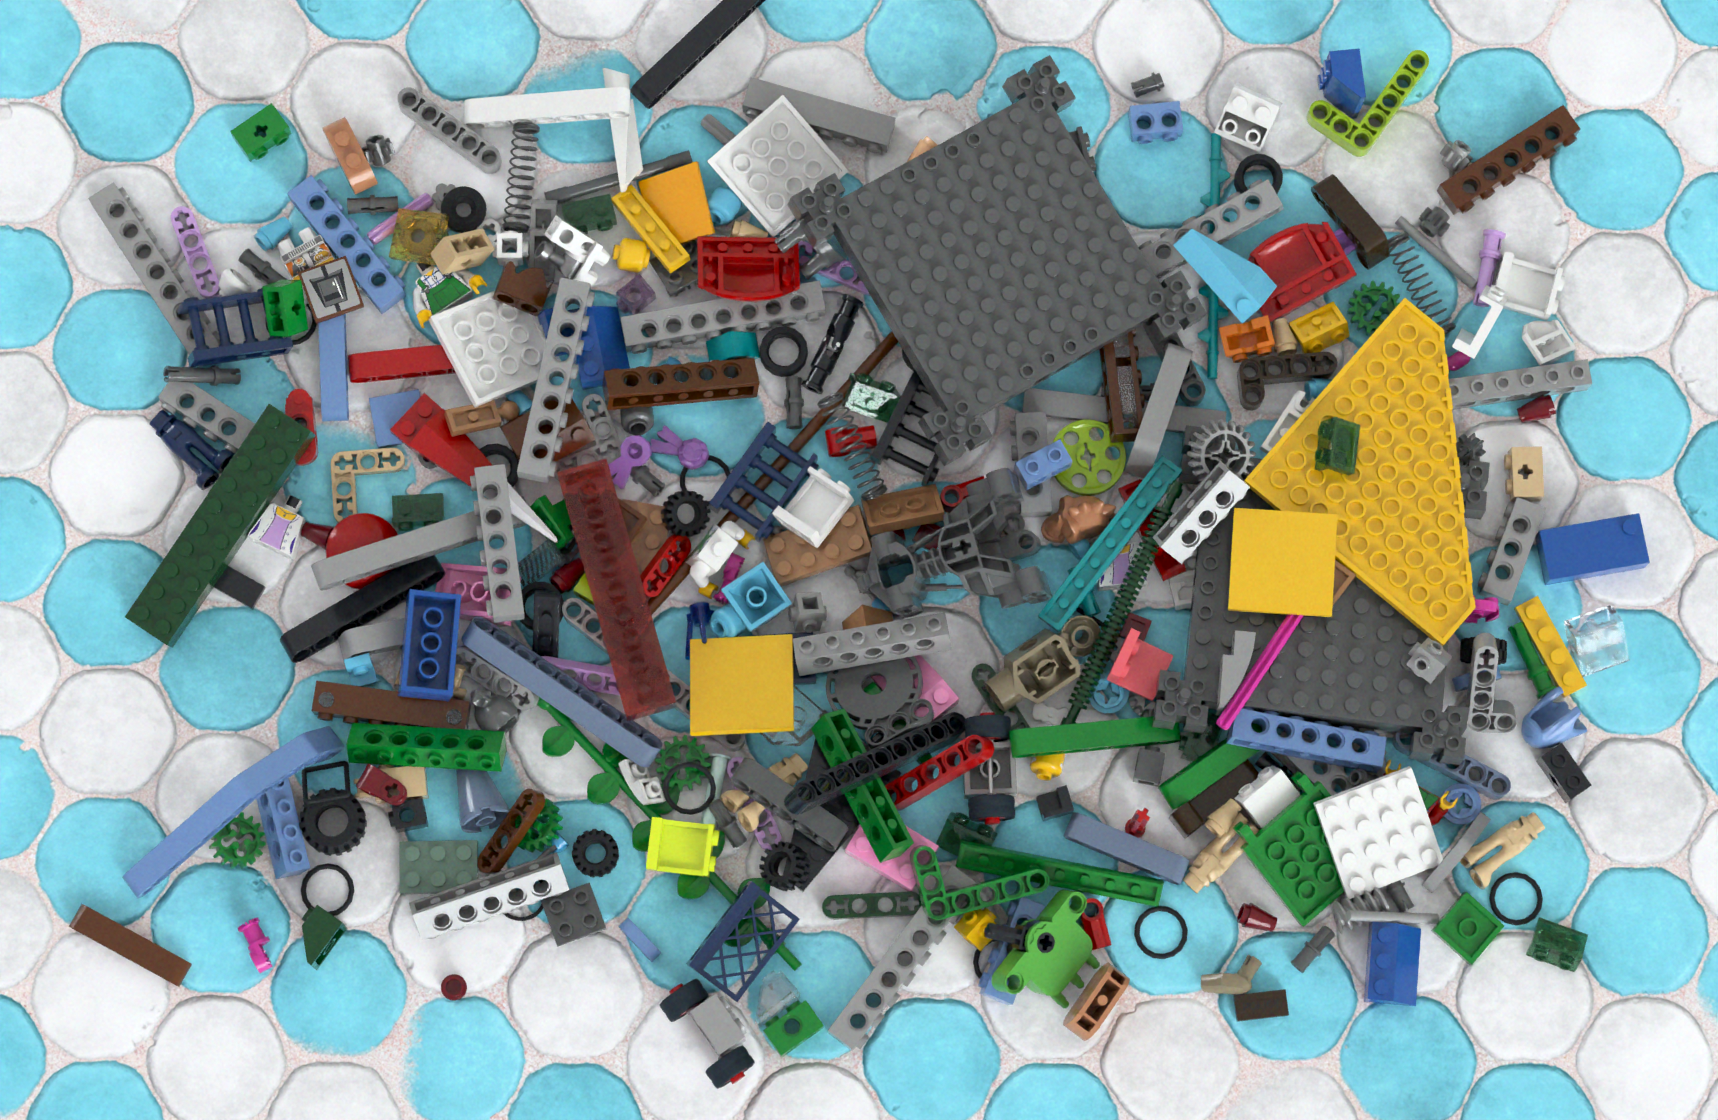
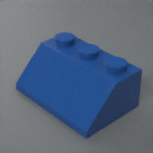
(1343, 81)
(603, 346)
(1392, 964)

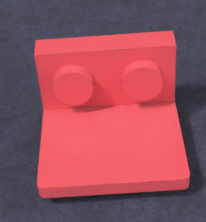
(1138, 666)

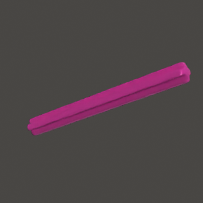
(1258, 671)

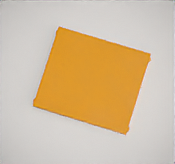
(680, 202)

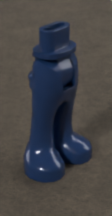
(179, 439)

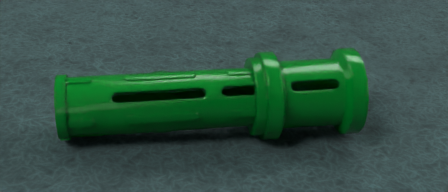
(1536, 671)

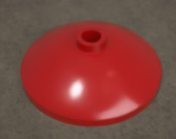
(357, 532)

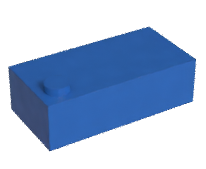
(1592, 549)
(429, 645)

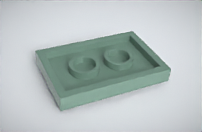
(436, 865)

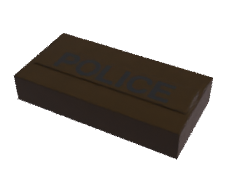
(1261, 1005)

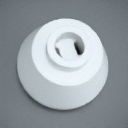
(233, 283)

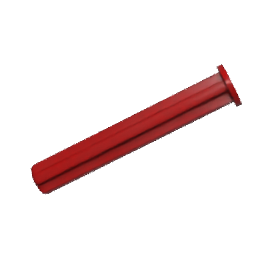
(1137, 823)

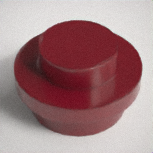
(454, 987)

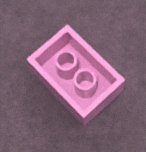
(897, 869)

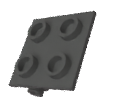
(681, 277)
(573, 914)

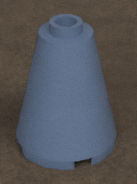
(479, 801)

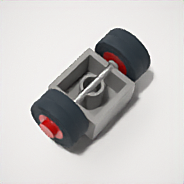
(992, 783)
(716, 1025)

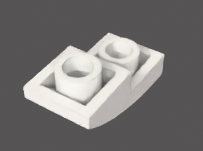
(641, 784)

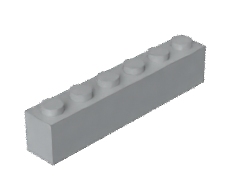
(825, 115)

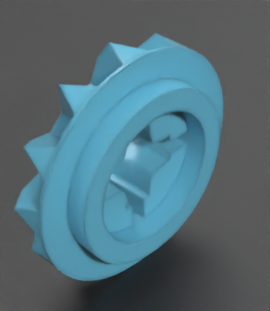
(1115, 703)

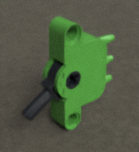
(1045, 949)

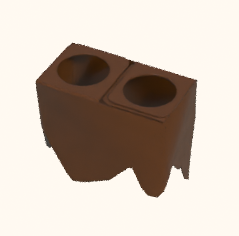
(523, 289)

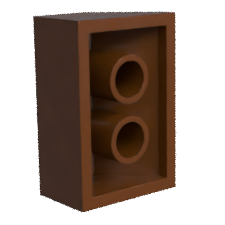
(574, 435)

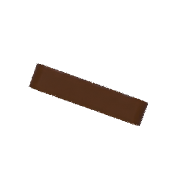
(130, 945)

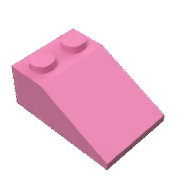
(468, 582)
(934, 689)

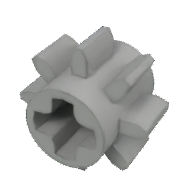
(1456, 155)

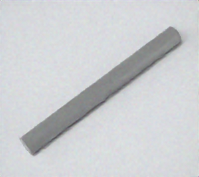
(1436, 252)
(1397, 917)

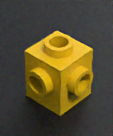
(972, 927)

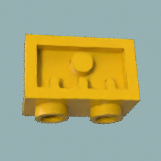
(1320, 328)

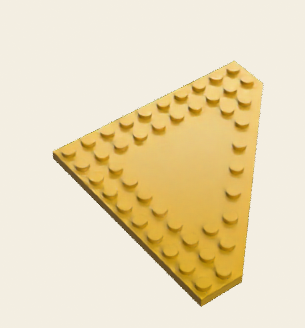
(1405, 502)

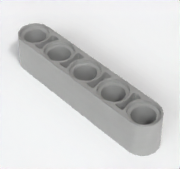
(441, 121)

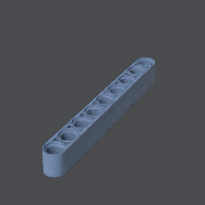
(561, 691)

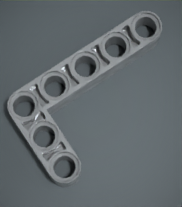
(1158, 410)

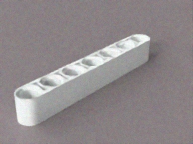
(547, 107)

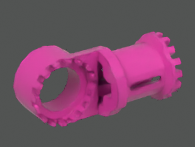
(730, 574)
(256, 940)

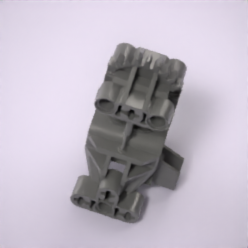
(968, 547)

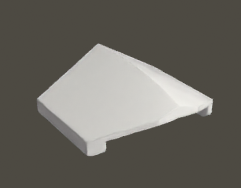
(1547, 341)

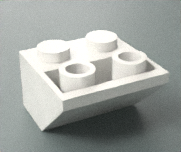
(1247, 117)

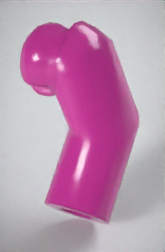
(1457, 361)

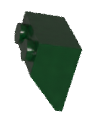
(320, 934)

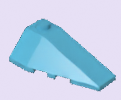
(1233, 278)

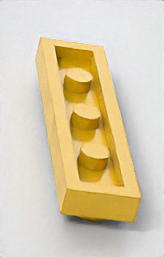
(651, 229)
(1550, 646)

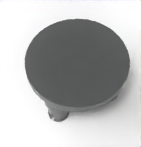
(827, 252)

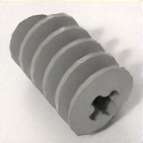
(1367, 902)

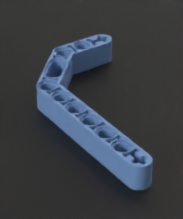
(227, 803)

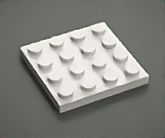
(773, 162)
(491, 347)
(1378, 832)

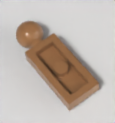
(472, 419)

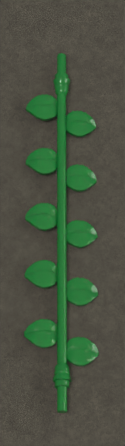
(605, 787)

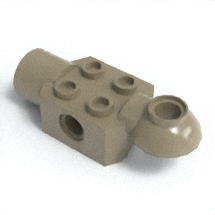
(1043, 664)

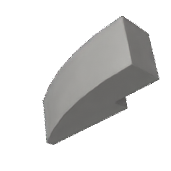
(541, 217)
(1234, 666)

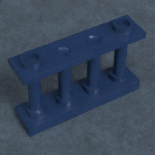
(227, 351)
(753, 459)

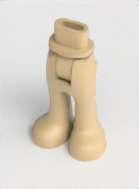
(788, 770)
(1512, 837)
(1212, 862)

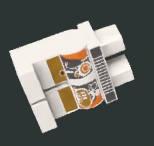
(305, 256)

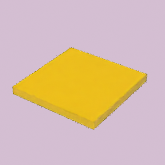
(1282, 562)
(741, 685)

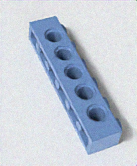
(381, 296)
(1372, 745)

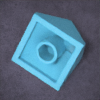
(756, 597)

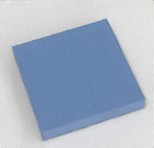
(387, 411)

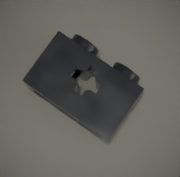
(1563, 773)

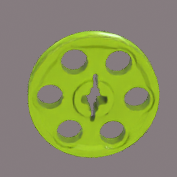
(1099, 463)

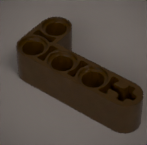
(1353, 220)
(1287, 375)
(1195, 813)

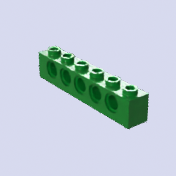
(426, 747)
(870, 801)

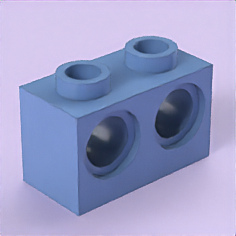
(1154, 115)
(1043, 464)

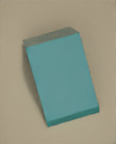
(733, 346)

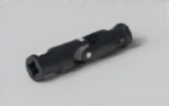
(837, 334)

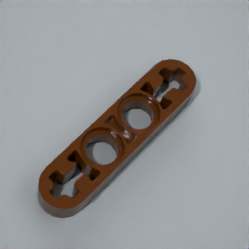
(509, 829)

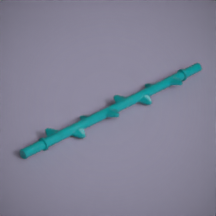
(1215, 311)

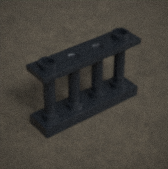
(896, 428)

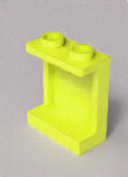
(682, 847)

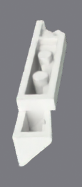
(624, 134)

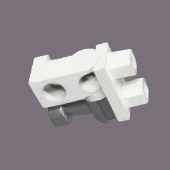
(579, 253)

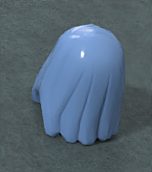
(1551, 722)

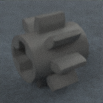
(378, 150)
(1434, 221)
(1474, 444)

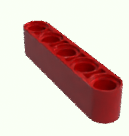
(399, 364)
(947, 770)

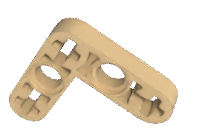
(348, 475)

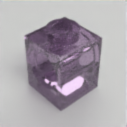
(638, 286)

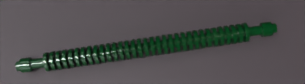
(1173, 492)

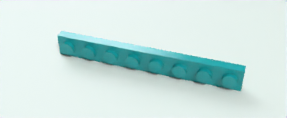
(1109, 544)

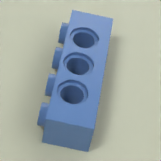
(283, 831)
(1018, 908)

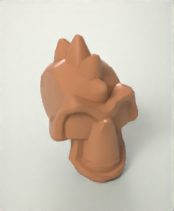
(1077, 519)

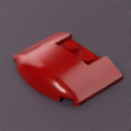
(1303, 265)
(746, 268)

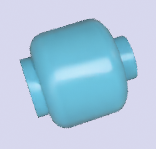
(723, 205)
(726, 622)

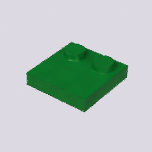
(1467, 928)

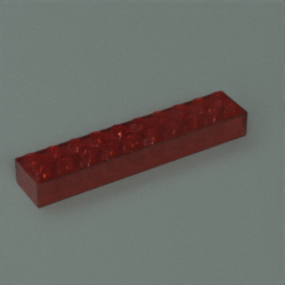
(616, 590)

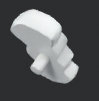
(1050, 714)

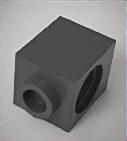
(1149, 766)

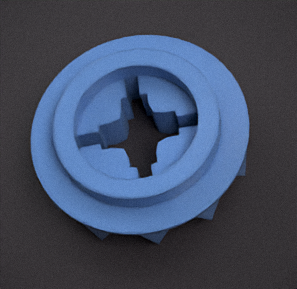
(1471, 799)

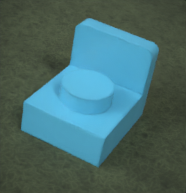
(361, 670)

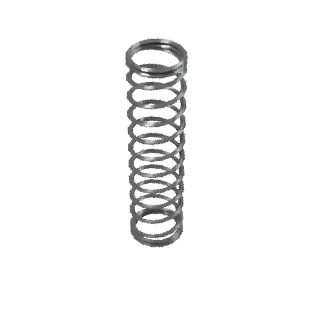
(525, 128)
(1394, 242)
(830, 400)

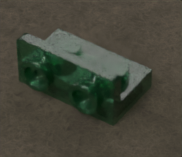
(590, 214)
(871, 397)
(1337, 446)
(417, 510)
(1199, 743)
(959, 828)
(1557, 945)

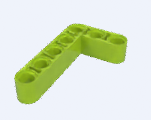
(1377, 111)

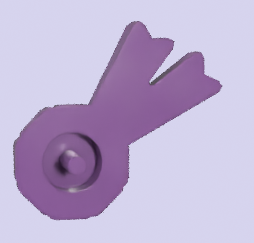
(634, 452)
(691, 452)

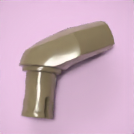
(1232, 983)

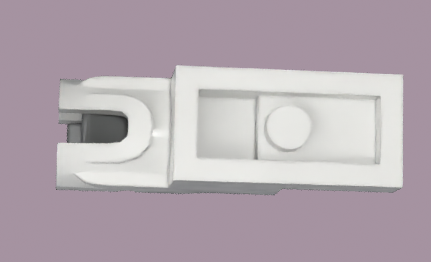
(1289, 416)

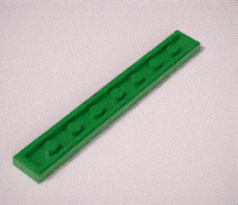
(1061, 873)

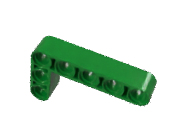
(972, 891)

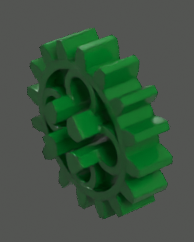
(1360, 309)
(694, 754)
(546, 831)
(249, 847)

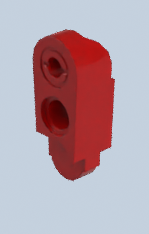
(300, 406)

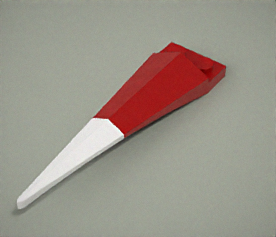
(428, 434)

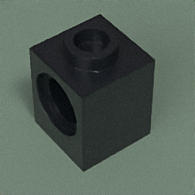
(419, 820)

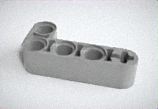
(372, 638)
(1484, 704)

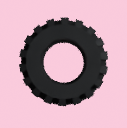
(339, 843)

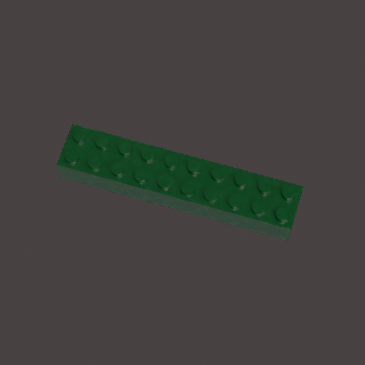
(220, 526)

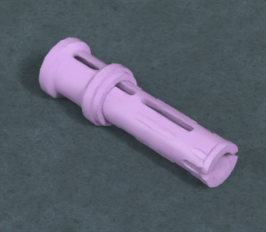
(1490, 256)

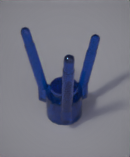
(700, 616)

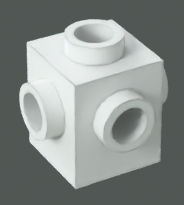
(507, 241)

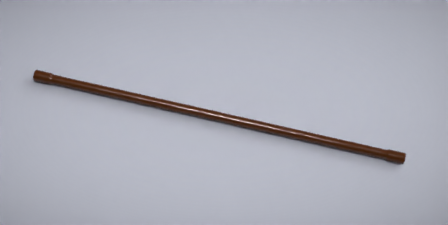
(780, 462)

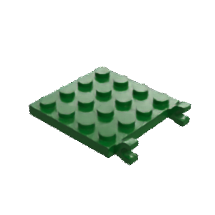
(1295, 854)

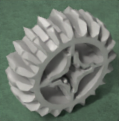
(1221, 443)

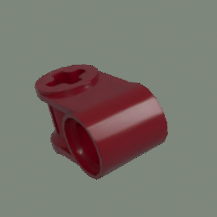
(378, 783)

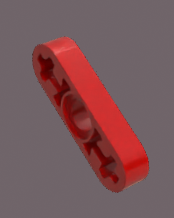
(674, 561)

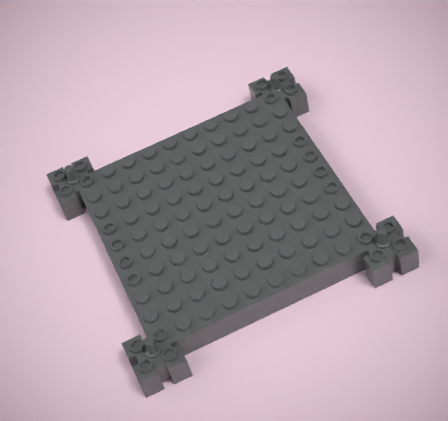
(996, 259)
(1330, 668)

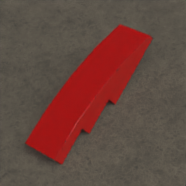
(1164, 562)

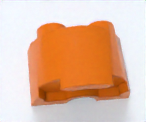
(1247, 339)

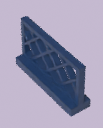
(723, 929)

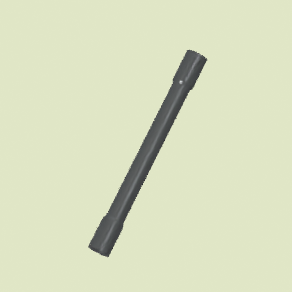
(567, 193)

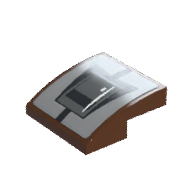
(331, 289)

